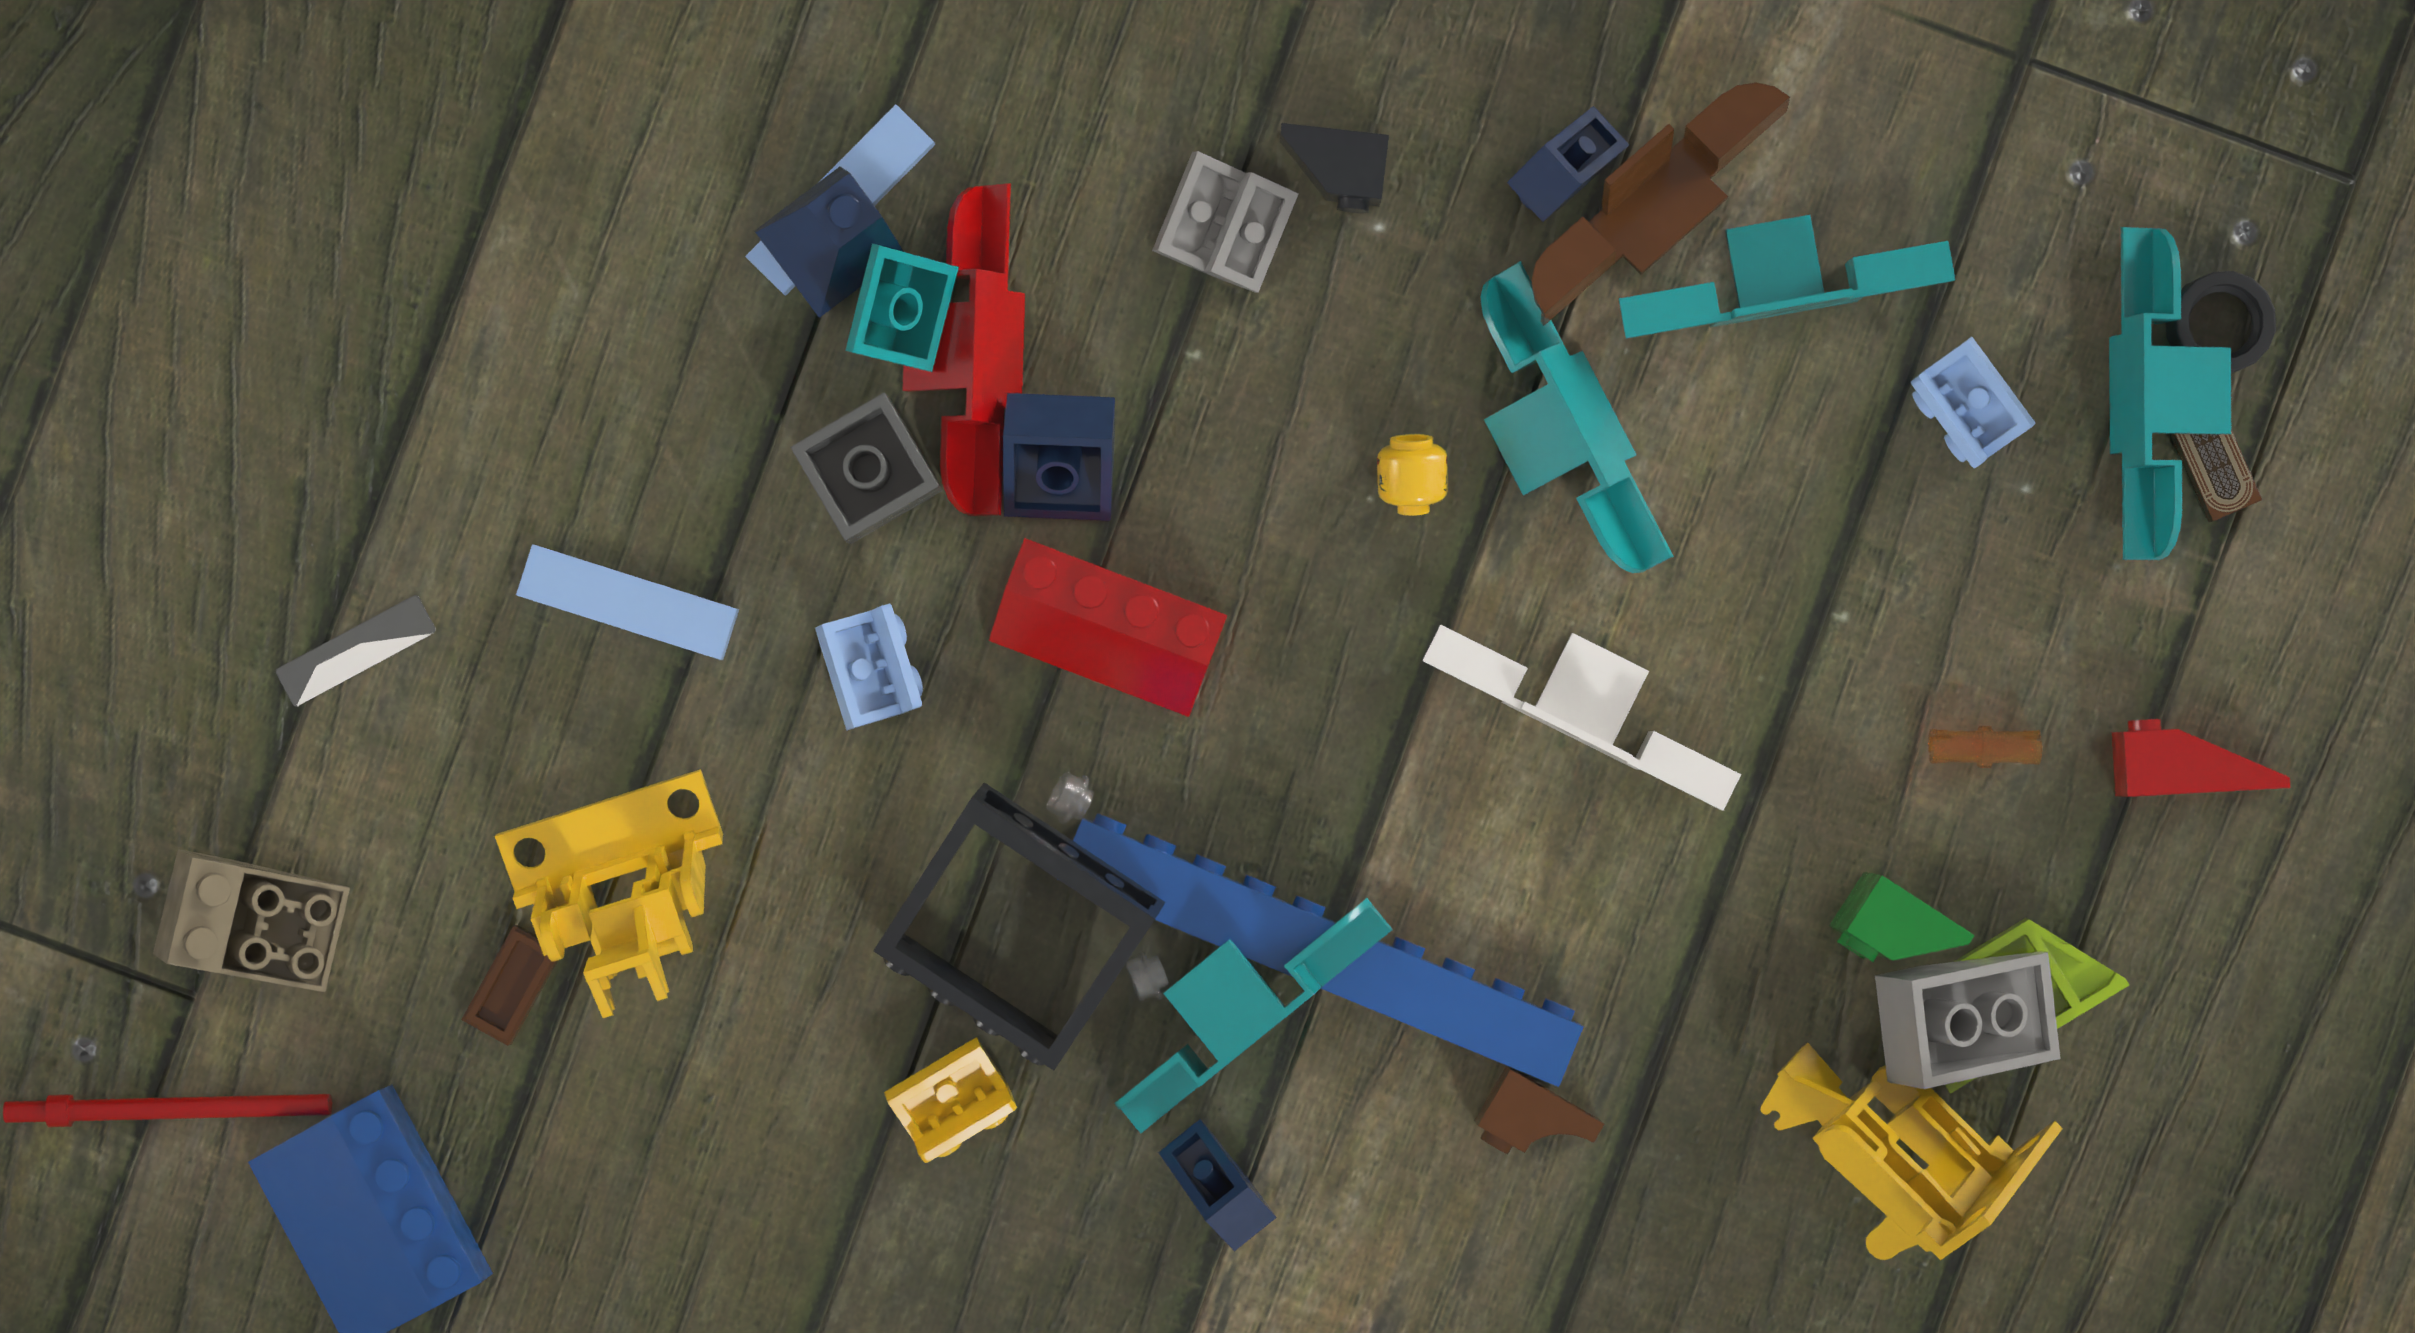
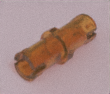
(1985, 746)

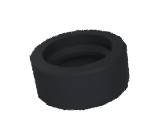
(2250, 293)

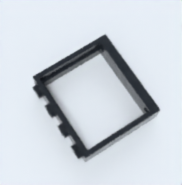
(1062, 860)

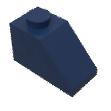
(1567, 163)
(1217, 1185)

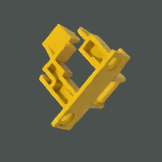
(606, 843)
(1923, 1207)

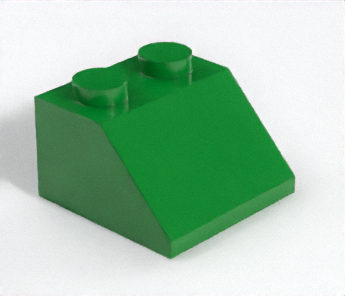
(1893, 923)

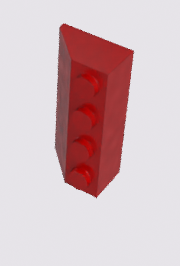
(1107, 627)

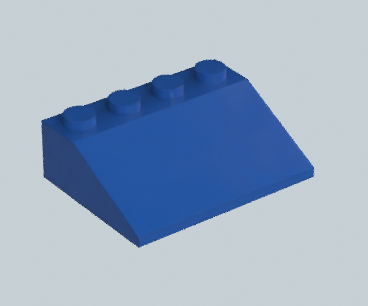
(370, 1216)

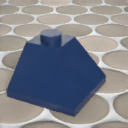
(827, 239)

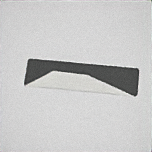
(355, 650)

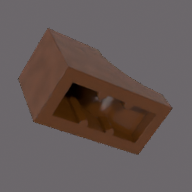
(1525, 1111)

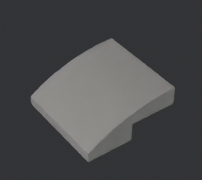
(1225, 222)

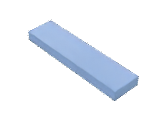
(875, 164)
(627, 602)

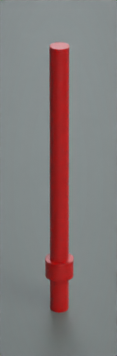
(64, 1110)

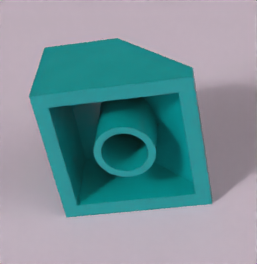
(901, 308)

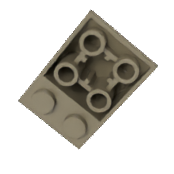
(250, 921)

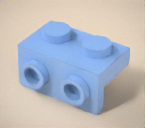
(1970, 403)
(870, 666)

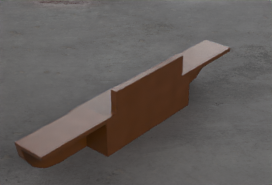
(1655, 196)

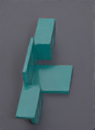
(1781, 275)
(2157, 392)
(1566, 425)
(1235, 1007)

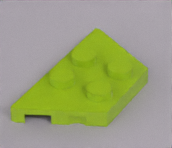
(2075, 977)

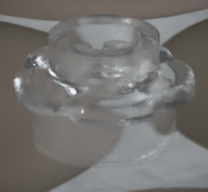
(1070, 797)
(1146, 976)

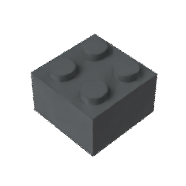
(866, 468)

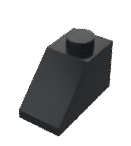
(1340, 163)

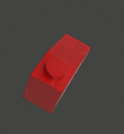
(2175, 762)

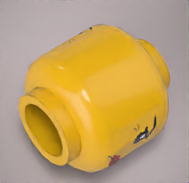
(1412, 473)

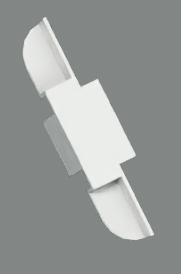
(1587, 701)

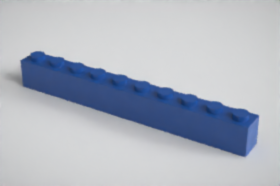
(1383, 978)

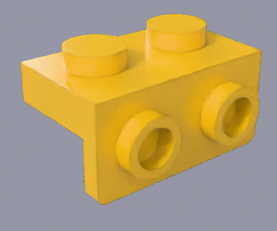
(951, 1100)

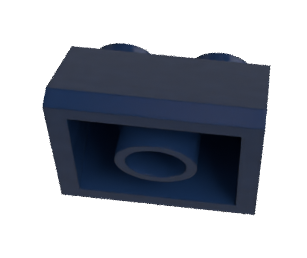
(1058, 456)

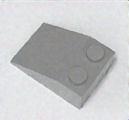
(1967, 1019)

